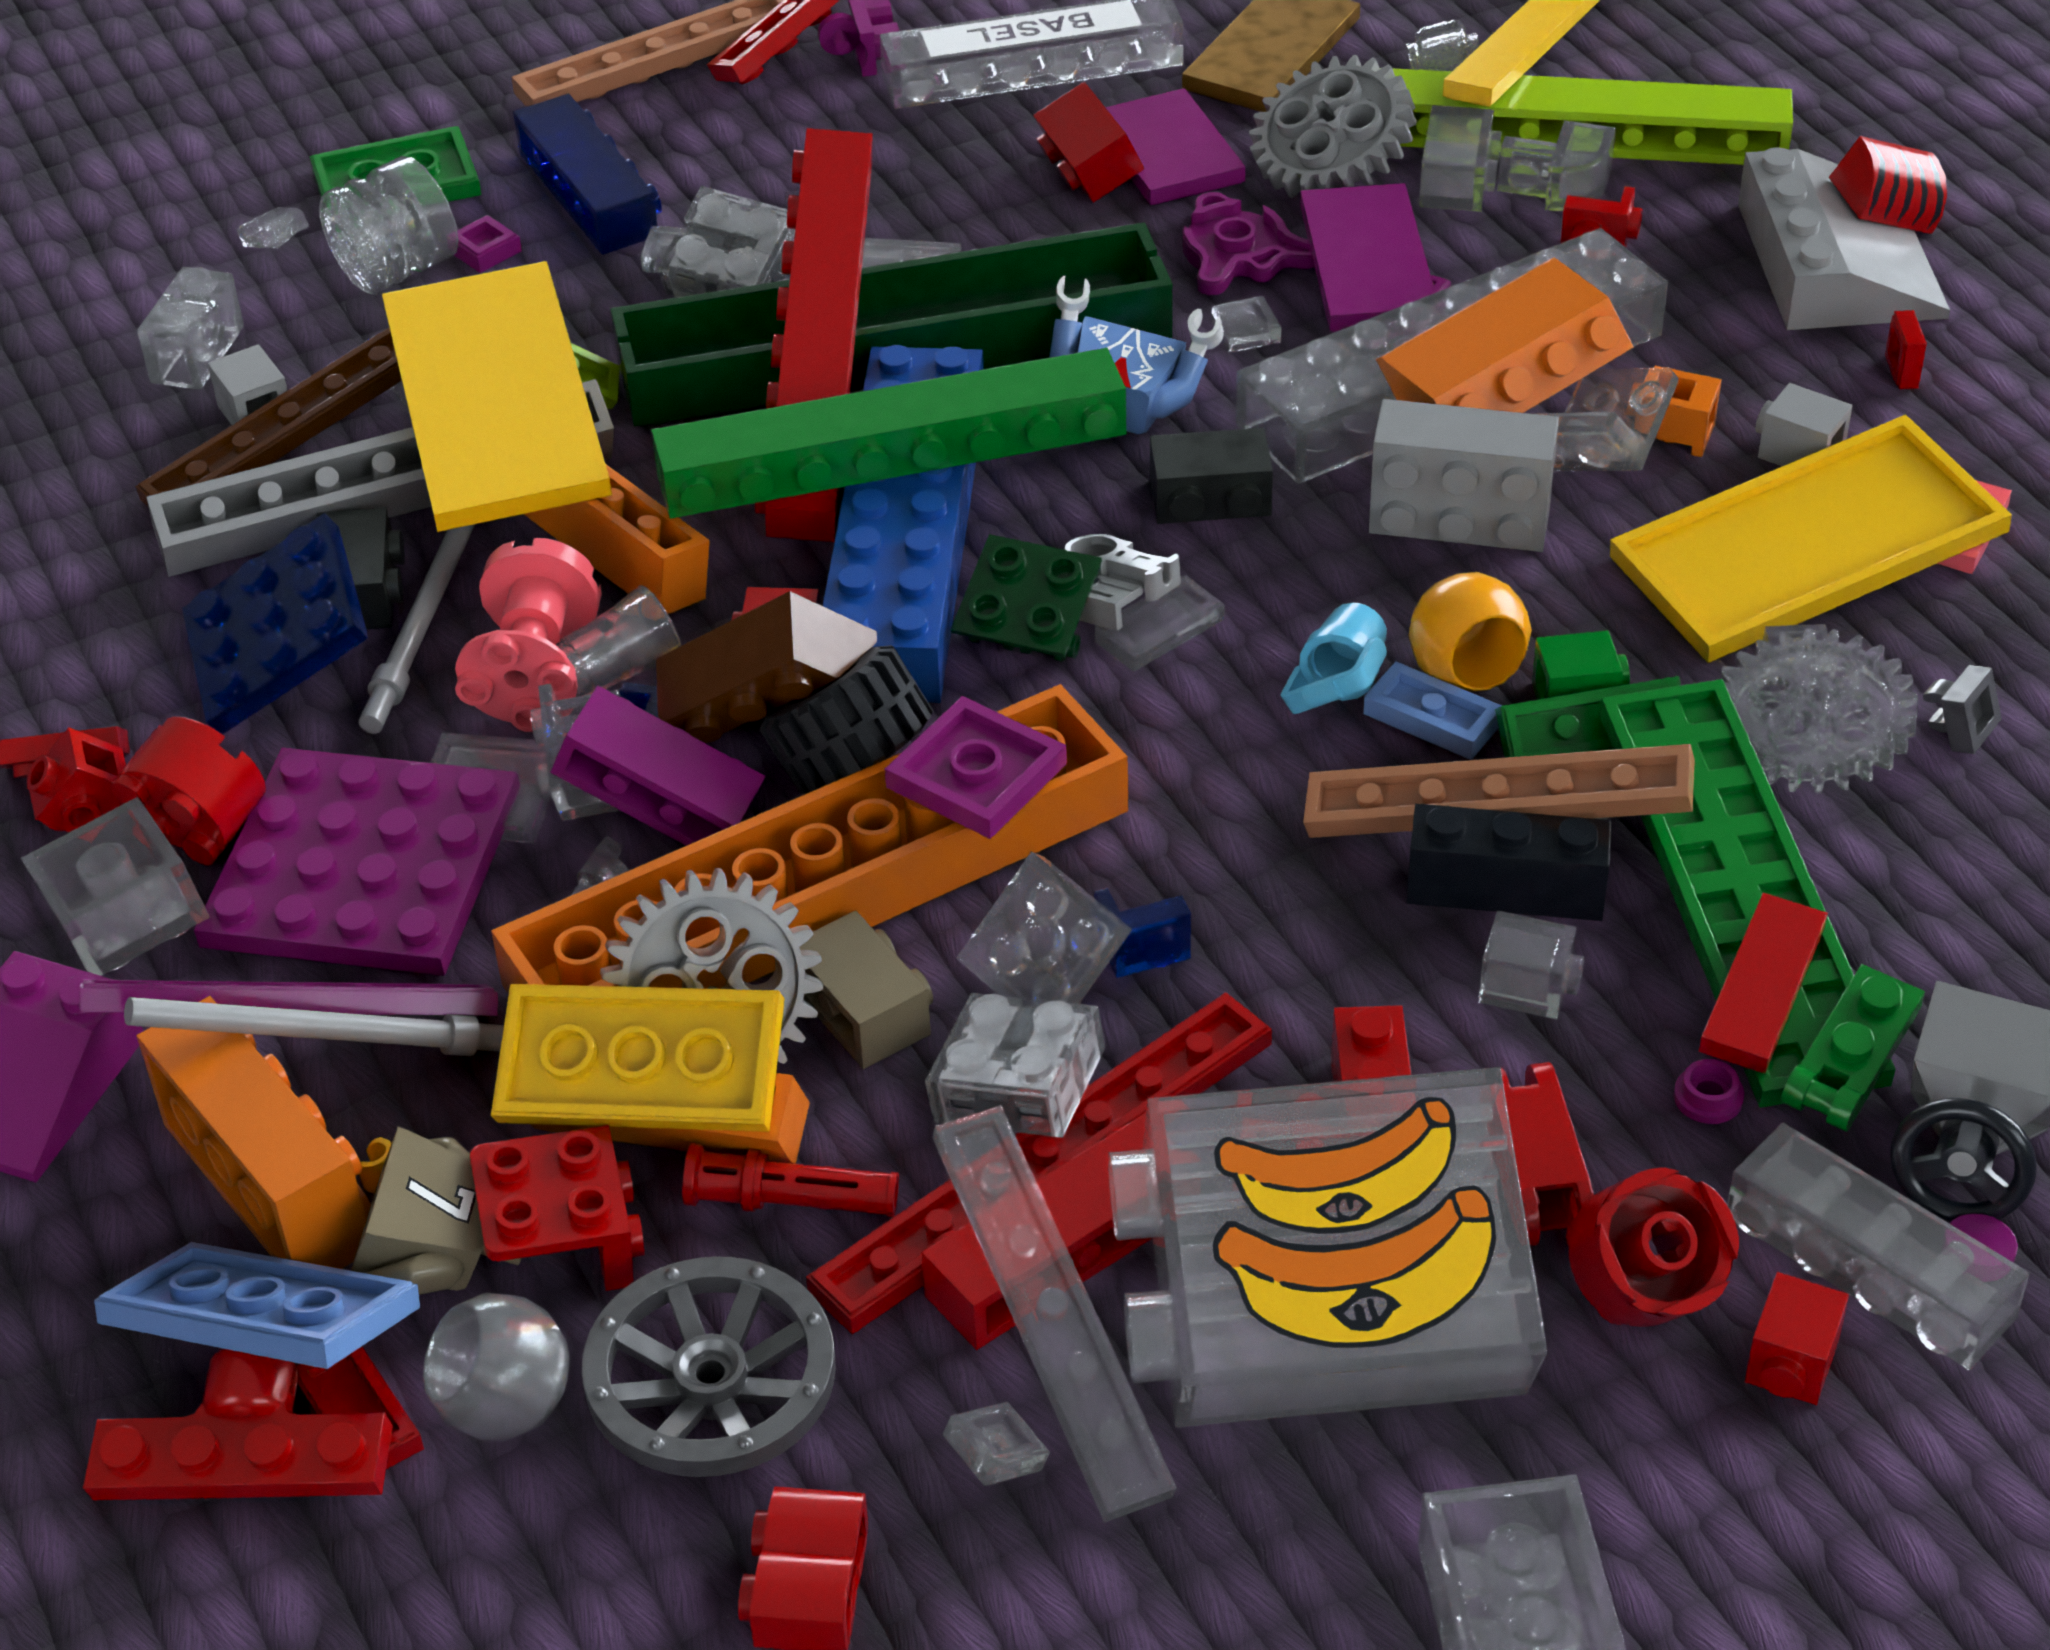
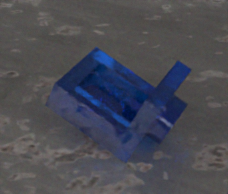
(1157, 936)

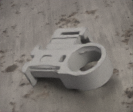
(1123, 577)

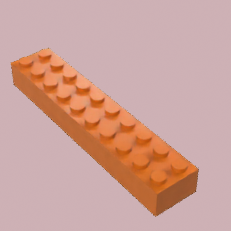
(830, 856)

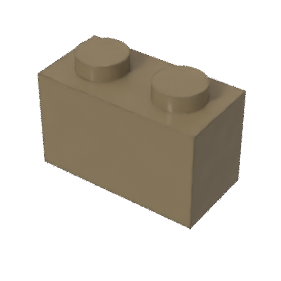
(867, 991)

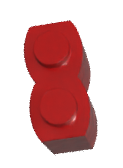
(806, 1569)

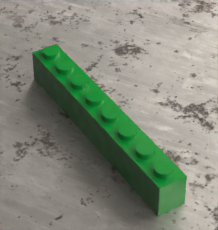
(889, 432)

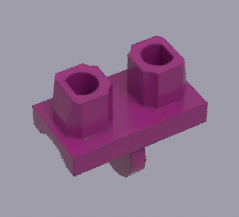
(860, 32)

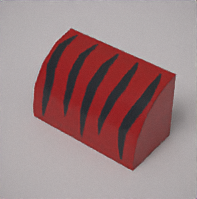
(1892, 184)

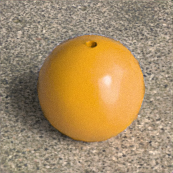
(1470, 631)

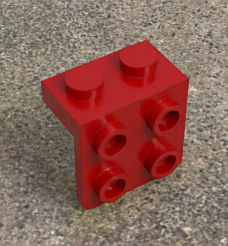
(557, 1198)

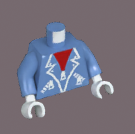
(1154, 368)

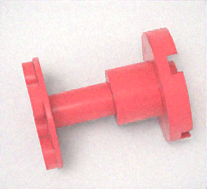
(535, 600)

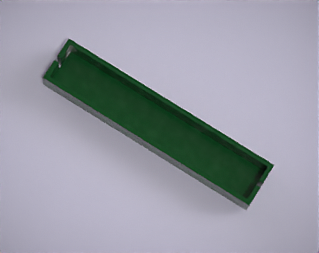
(716, 346)

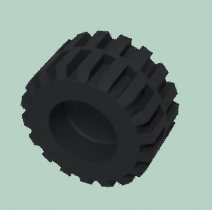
(848, 721)

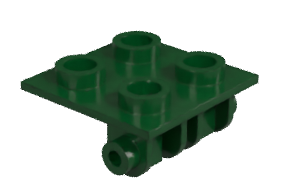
(1027, 597)

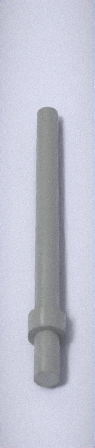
(392, 678)
(454, 1034)

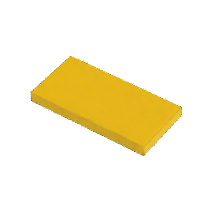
(639, 1057)

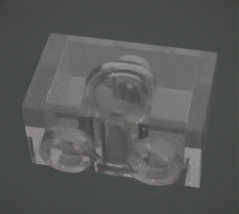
(190, 327)

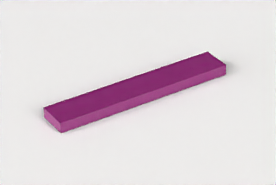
(311, 996)

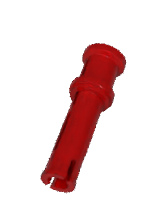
(756, 1181)

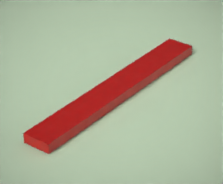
(1183, 1061)

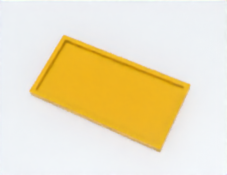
(495, 396)
(1808, 537)

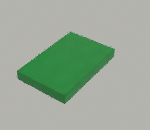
(439, 151)

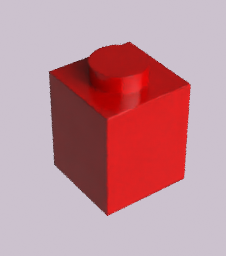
(1796, 1338)

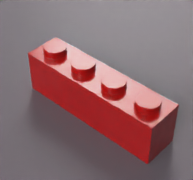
(1079, 1200)

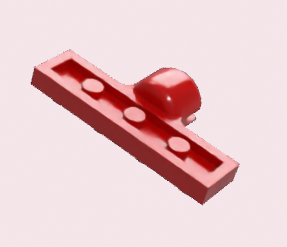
(240, 1443)

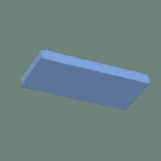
(258, 1304)

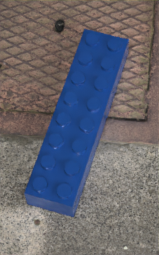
(905, 536)

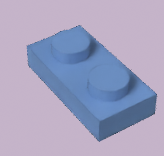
(1432, 710)

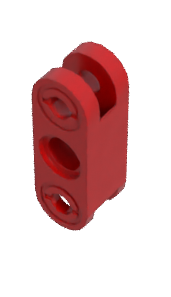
(1546, 1151)

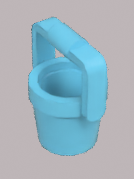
(1338, 659)

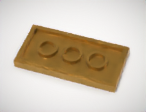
(1266, 48)

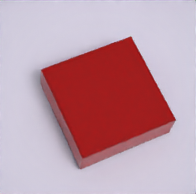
(1905, 349)

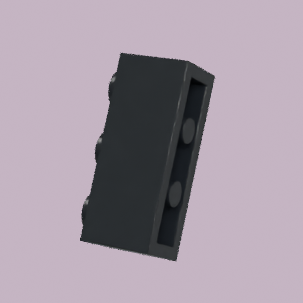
(1509, 862)

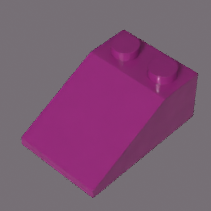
(51, 1060)

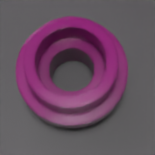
(1709, 1092)

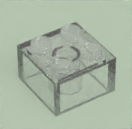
(115, 888)

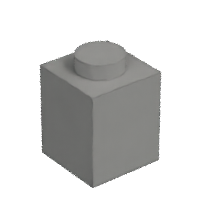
(245, 382)
(1800, 424)

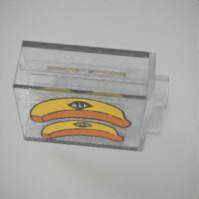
(1330, 1248)

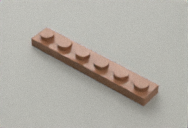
(642, 54)
(1551, 784)

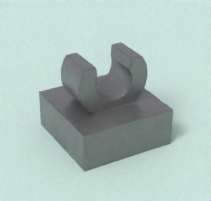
(1968, 708)

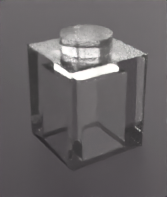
(1529, 965)

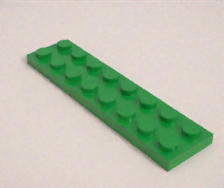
(1730, 855)

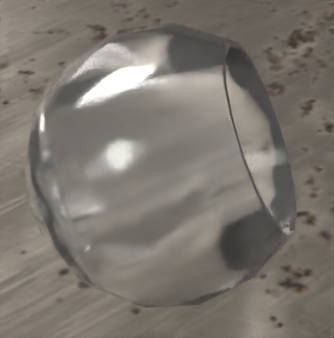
(496, 1366)

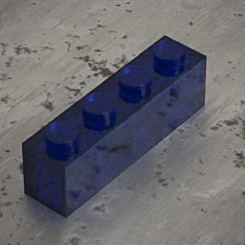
(587, 173)

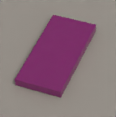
(1364, 251)

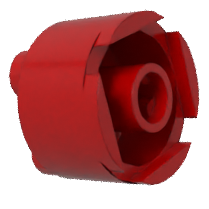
(192, 786)
(1613, 1254)

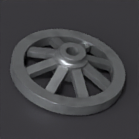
(709, 1370)

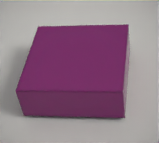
(486, 244)

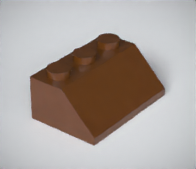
(756, 665)

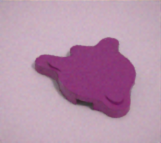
(1239, 243)

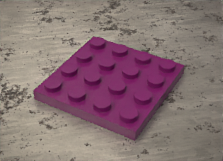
(360, 861)

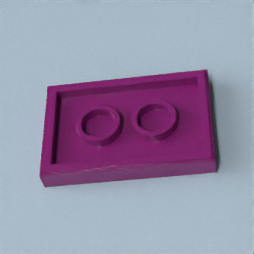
(1177, 147)

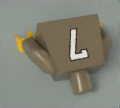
(421, 1213)

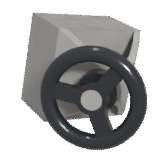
(1983, 1091)

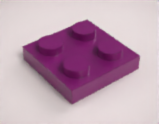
(976, 766)

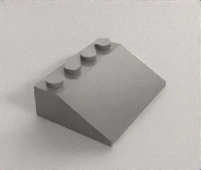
(1821, 256)

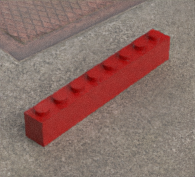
(819, 302)

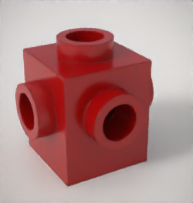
(74, 781)

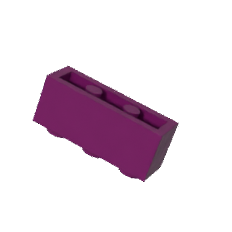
(654, 770)

